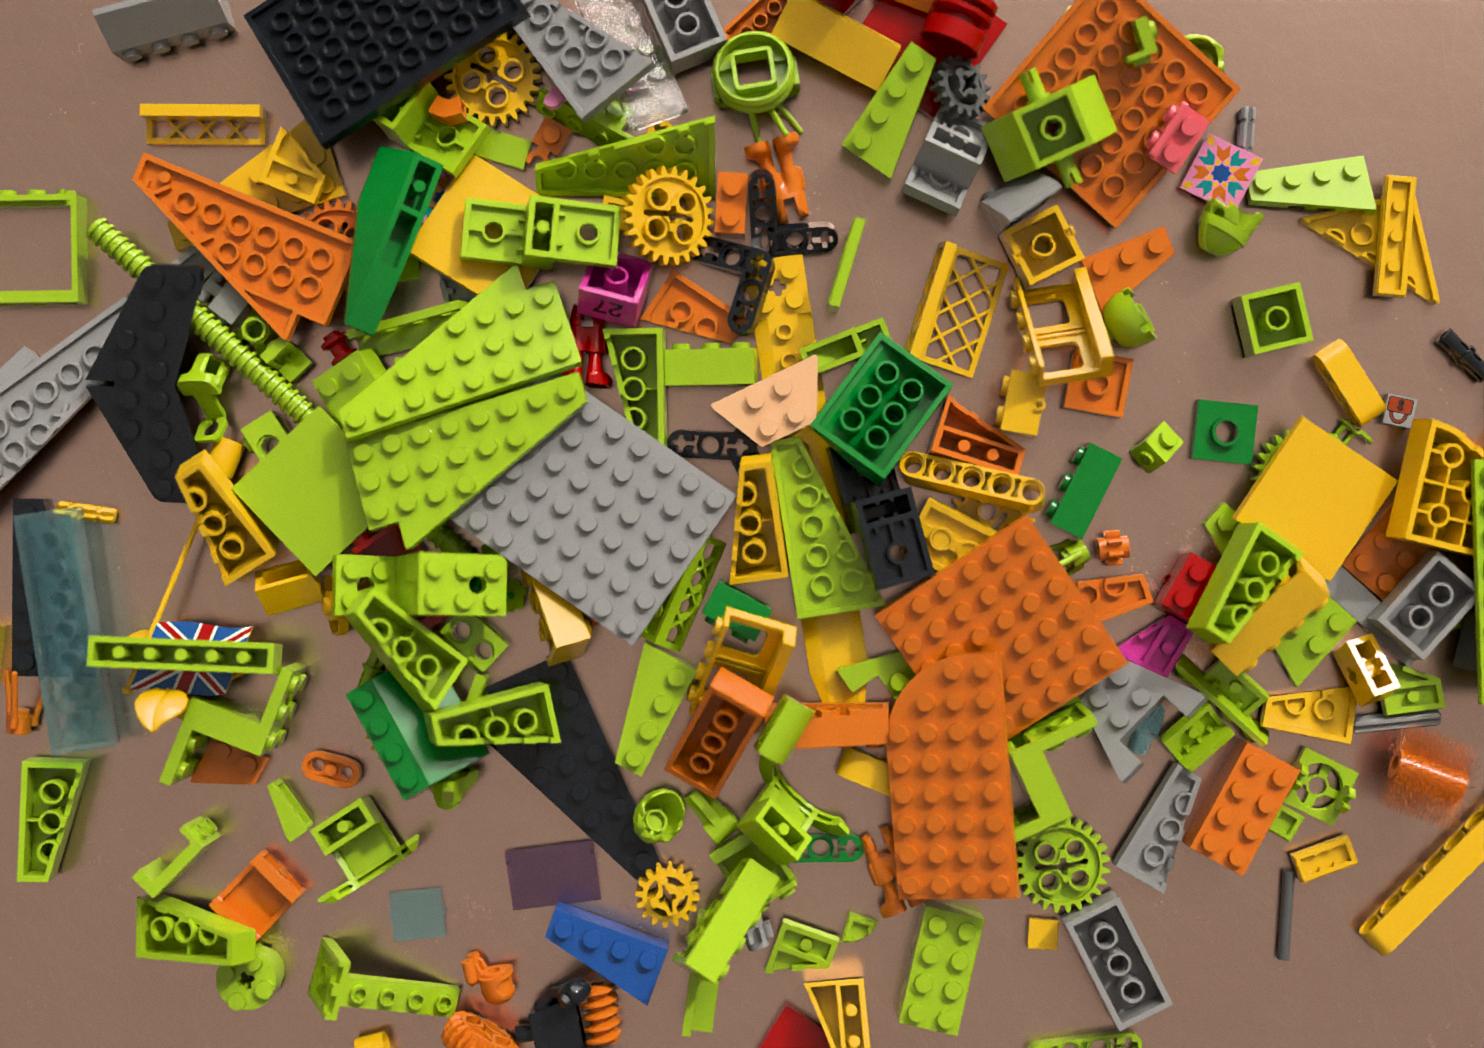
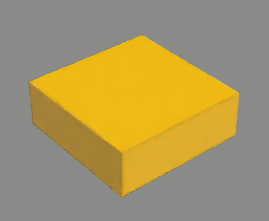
(1042, 933)

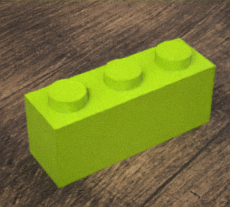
(711, 365)

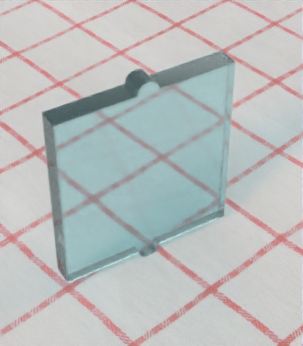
(417, 914)

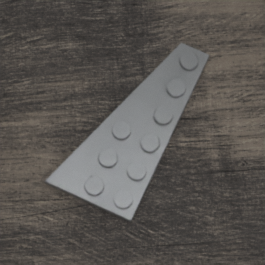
(580, 56)

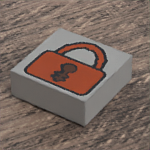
(1399, 411)

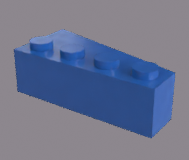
(610, 948)

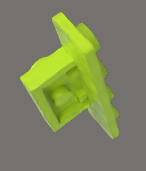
(602, 129)
(1232, 694)

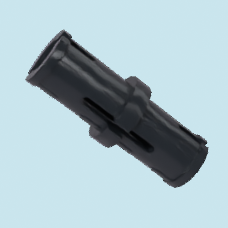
(1462, 353)

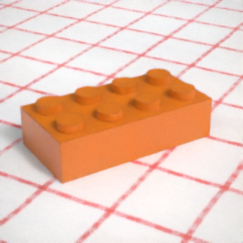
(758, 16)

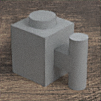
(227, 304)

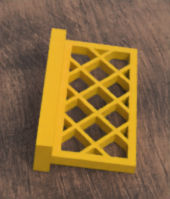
(931, 301)

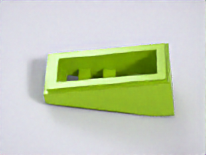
(290, 812)

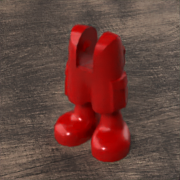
(590, 341)

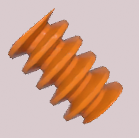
(602, 1013)

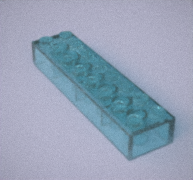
(62, 617)

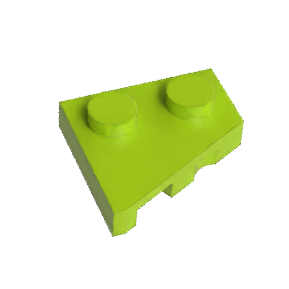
(1416, 693)

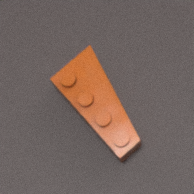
(844, 725)

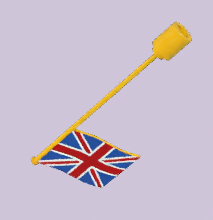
(227, 456)

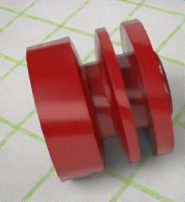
(959, 26)

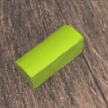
(783, 729)

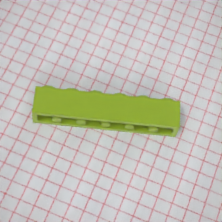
(184, 655)

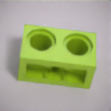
(479, 632)

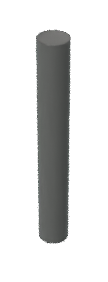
(1286, 911)

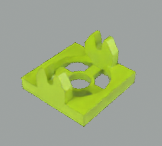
(1346, 778)

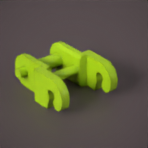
(1346, 425)

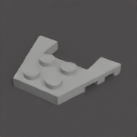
(1125, 702)

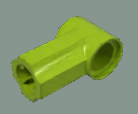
(717, 819)

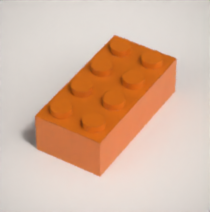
(718, 732)
(1240, 806)

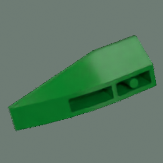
(385, 231)

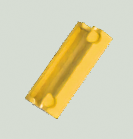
(950, 532)

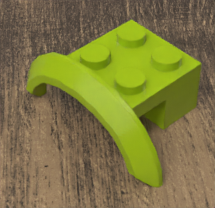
(781, 817)
(360, 845)

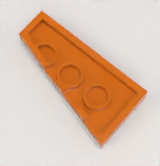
(1115, 594)

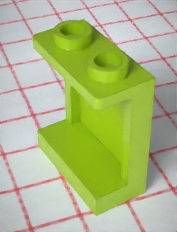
(739, 846)
(159, 877)

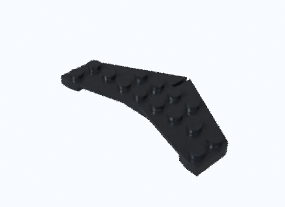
(145, 362)

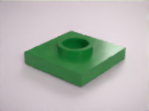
(1204, 439)

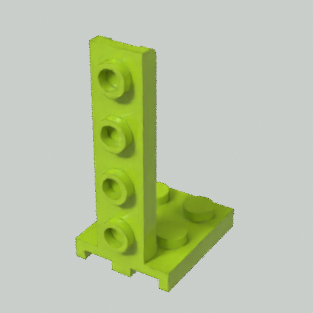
(336, 987)

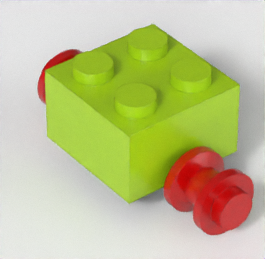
(350, 374)

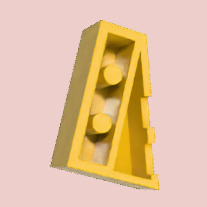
(841, 1011)

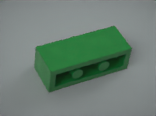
(1082, 489)

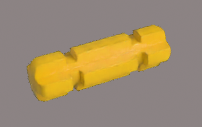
(92, 512)

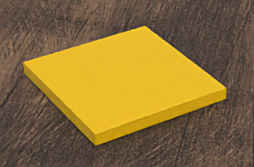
(441, 234)
(1317, 496)

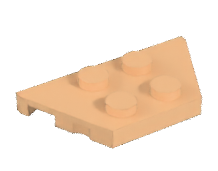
(775, 404)

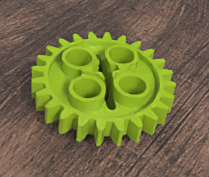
(1063, 890)

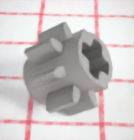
(758, 935)

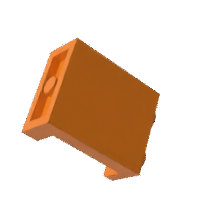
(259, 894)

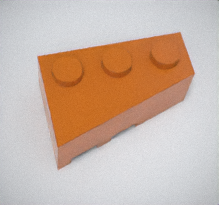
(970, 440)

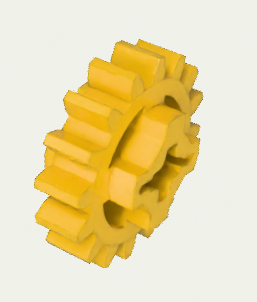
(658, 899)

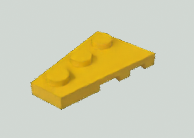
(1313, 714)

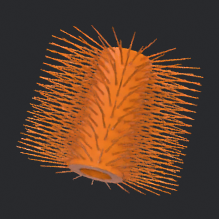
(1428, 776)

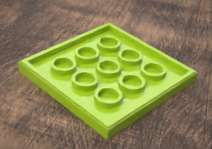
(308, 492)

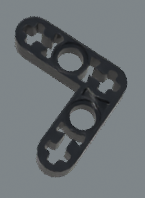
(779, 233)
(745, 267)

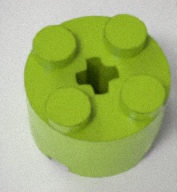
(244, 992)

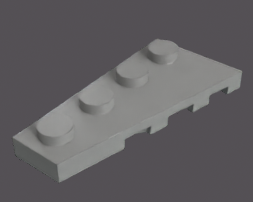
(1154, 838)

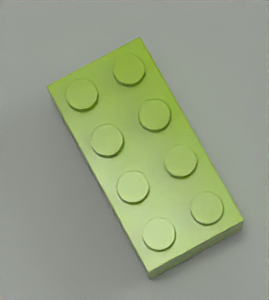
(940, 967)

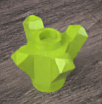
(256, 332)
(450, 791)

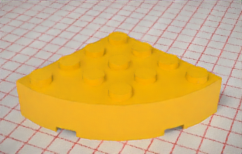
(1435, 489)

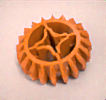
(474, 1031)

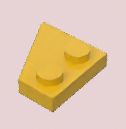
(293, 170)

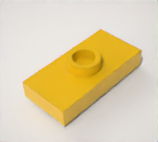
(1323, 858)

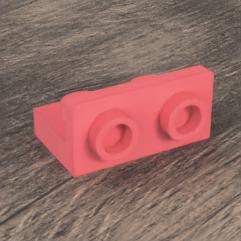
(1176, 137)

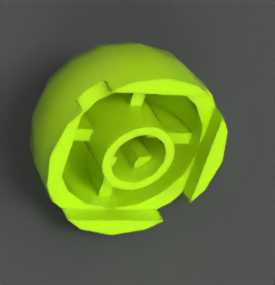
(1127, 320)

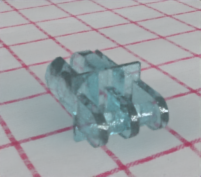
(1143, 735)

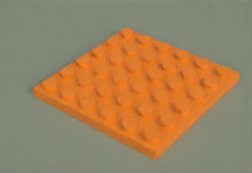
(1093, 41)
(1011, 601)

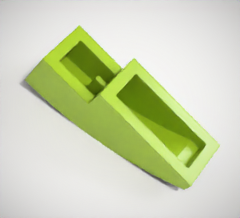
(844, 346)

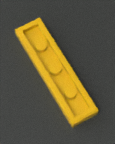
(1394, 236)

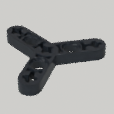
(732, 453)

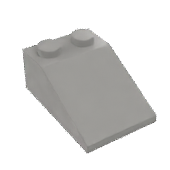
(1017, 199)

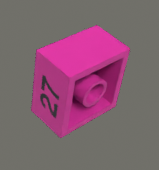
(616, 293)

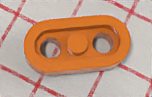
(333, 768)

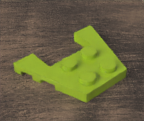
(890, 668)

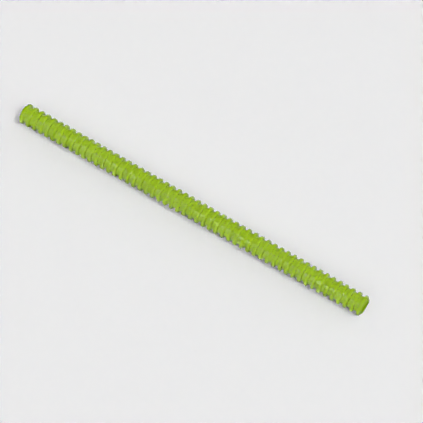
(240, 356)

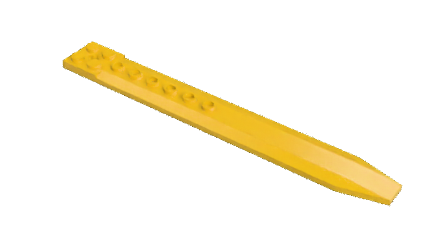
(780, 333)

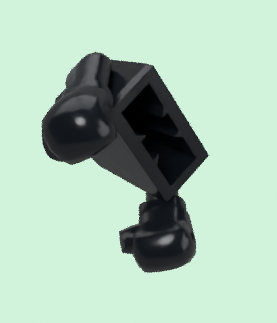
(557, 1017)

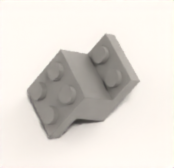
(947, 162)

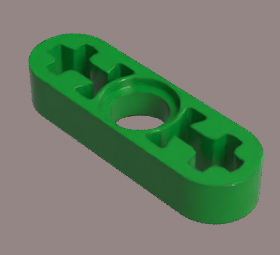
(829, 857)

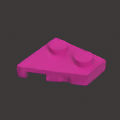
(1158, 645)

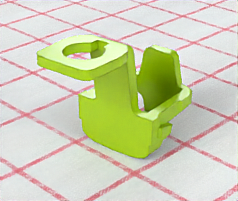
(204, 389)

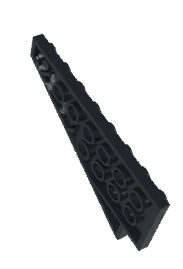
(581, 769)

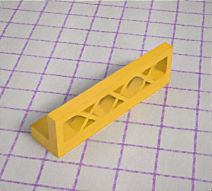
(201, 113)

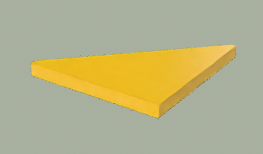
(1359, 235)

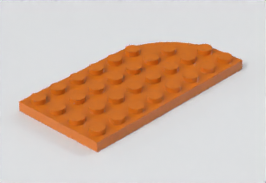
(953, 783)

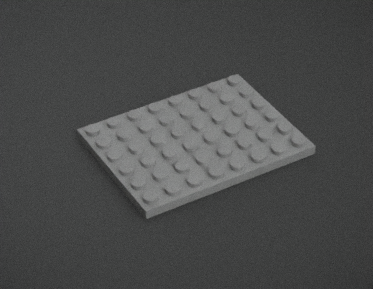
(600, 516)

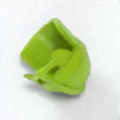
(1226, 229)

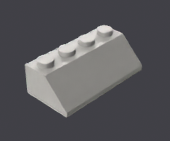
(156, 25)

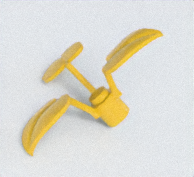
(158, 705)

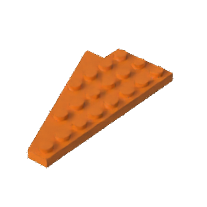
(267, 254)

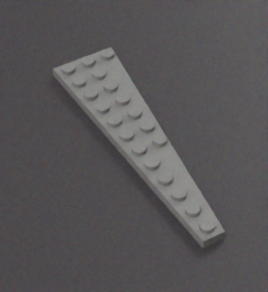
(54, 388)

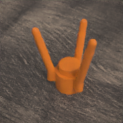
(18, 718)

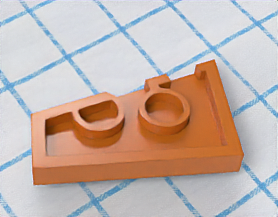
(690, 309)

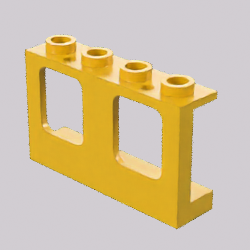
(1083, 330)
(762, 669)

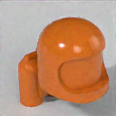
(493, 980)

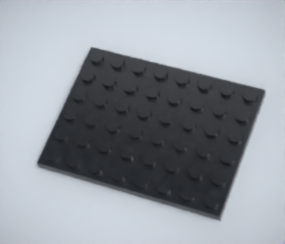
(365, 56)

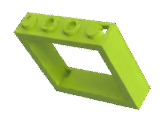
(79, 248)

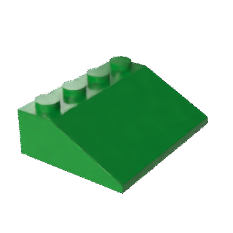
(880, 408)
(402, 739)

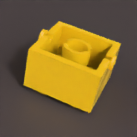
(1041, 246)
(1022, 405)

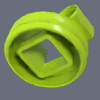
(758, 96)

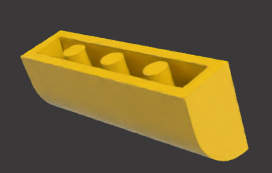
(837, 41)

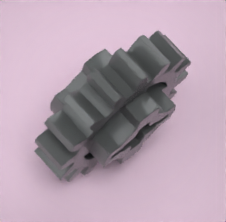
(960, 87)

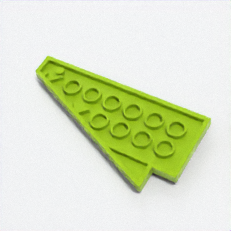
(484, 349)
(441, 463)

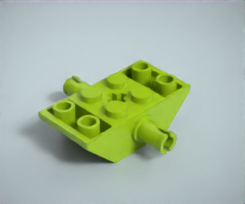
(1020, 138)

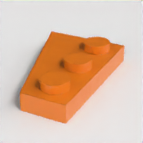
(1127, 264)

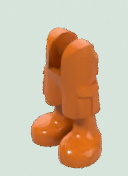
(787, 183)
(882, 872)

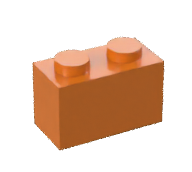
(731, 205)

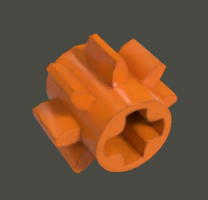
(1112, 547)

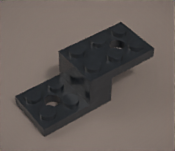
(884, 519)

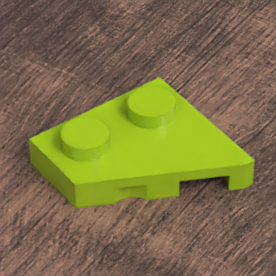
(801, 948)

